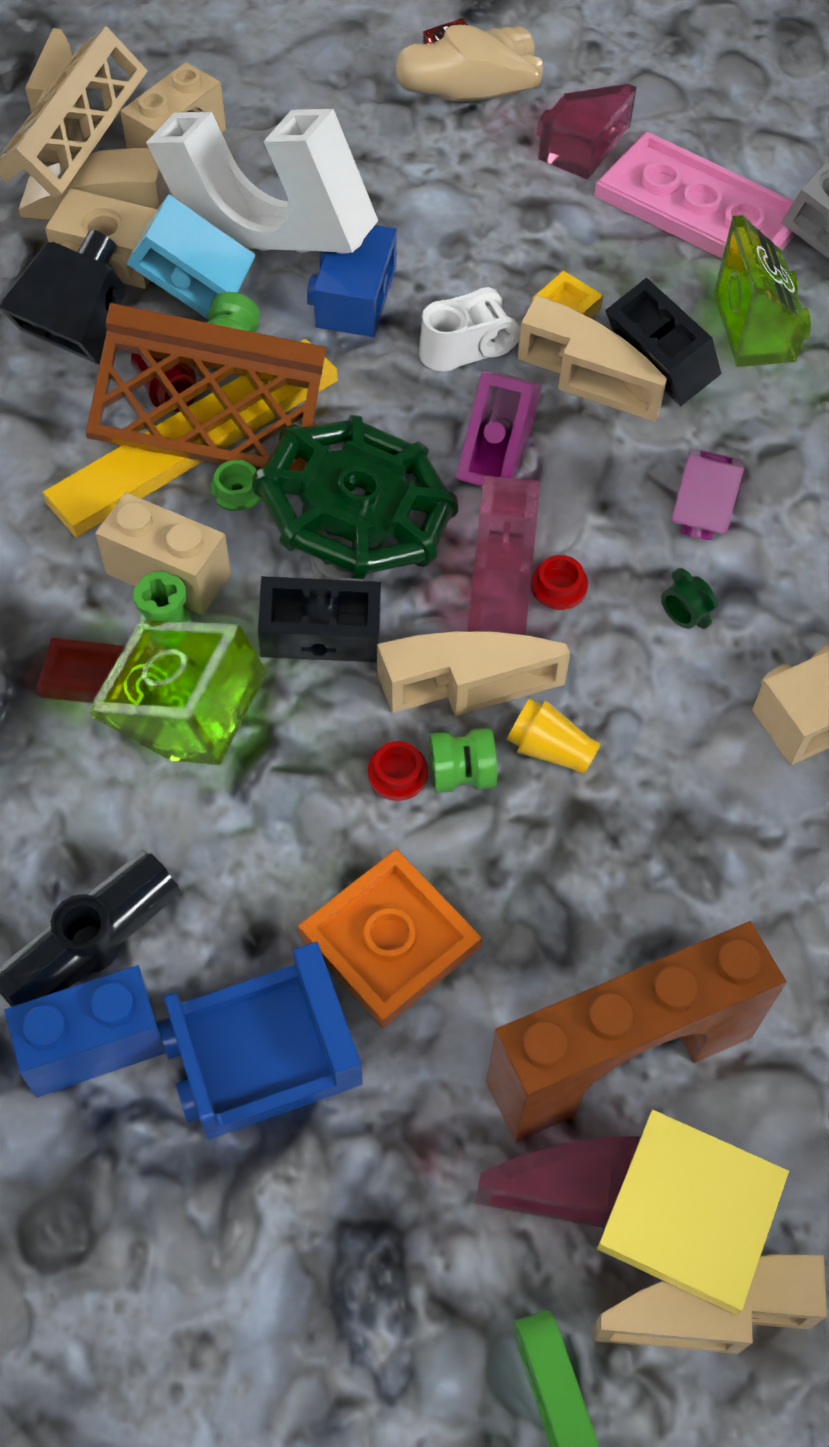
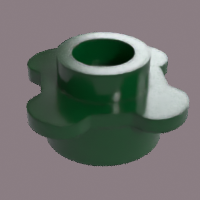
(689, 600)

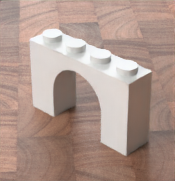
(312, 158)

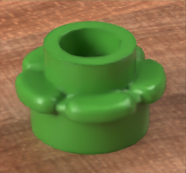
(233, 476)

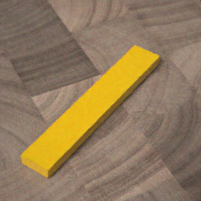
(93, 491)

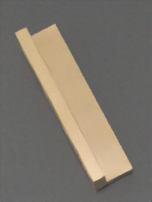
(58, 104)

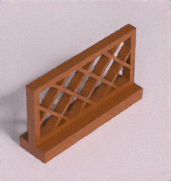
(204, 347)

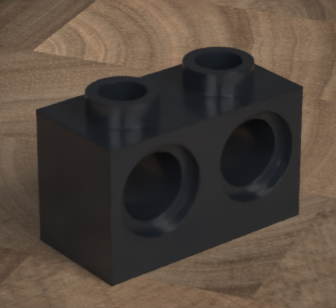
(667, 339)

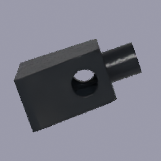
(67, 296)

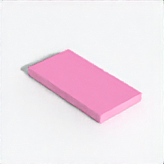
(690, 195)

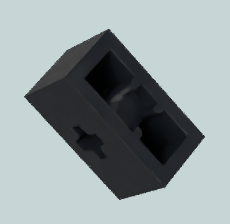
(319, 619)

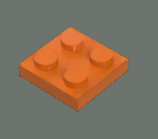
(390, 937)

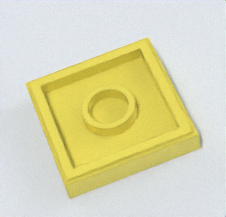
(694, 1212)

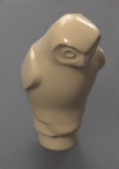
(471, 64)

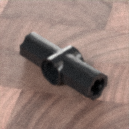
(116, 906)

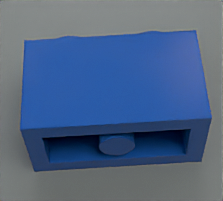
(355, 285)
(84, 1031)

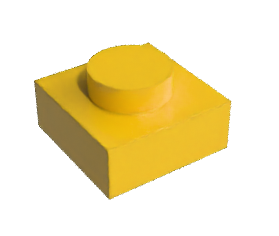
(573, 293)

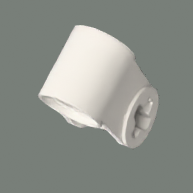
(462, 330)

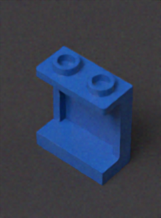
(261, 1046)

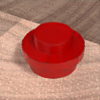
(559, 582)
(397, 771)

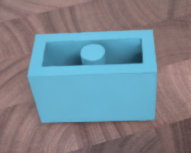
(189, 256)

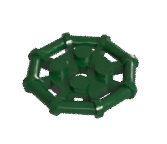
(367, 461)

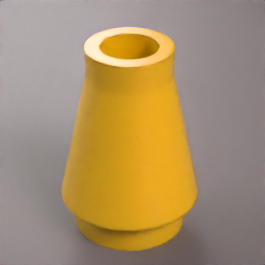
(552, 737)

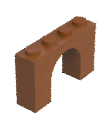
(703, 994)

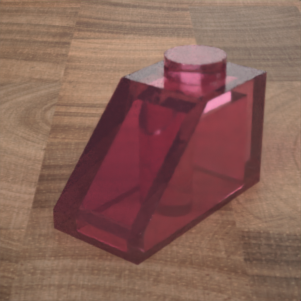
(585, 127)

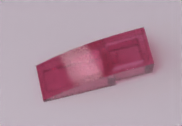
(504, 555)
(561, 1182)

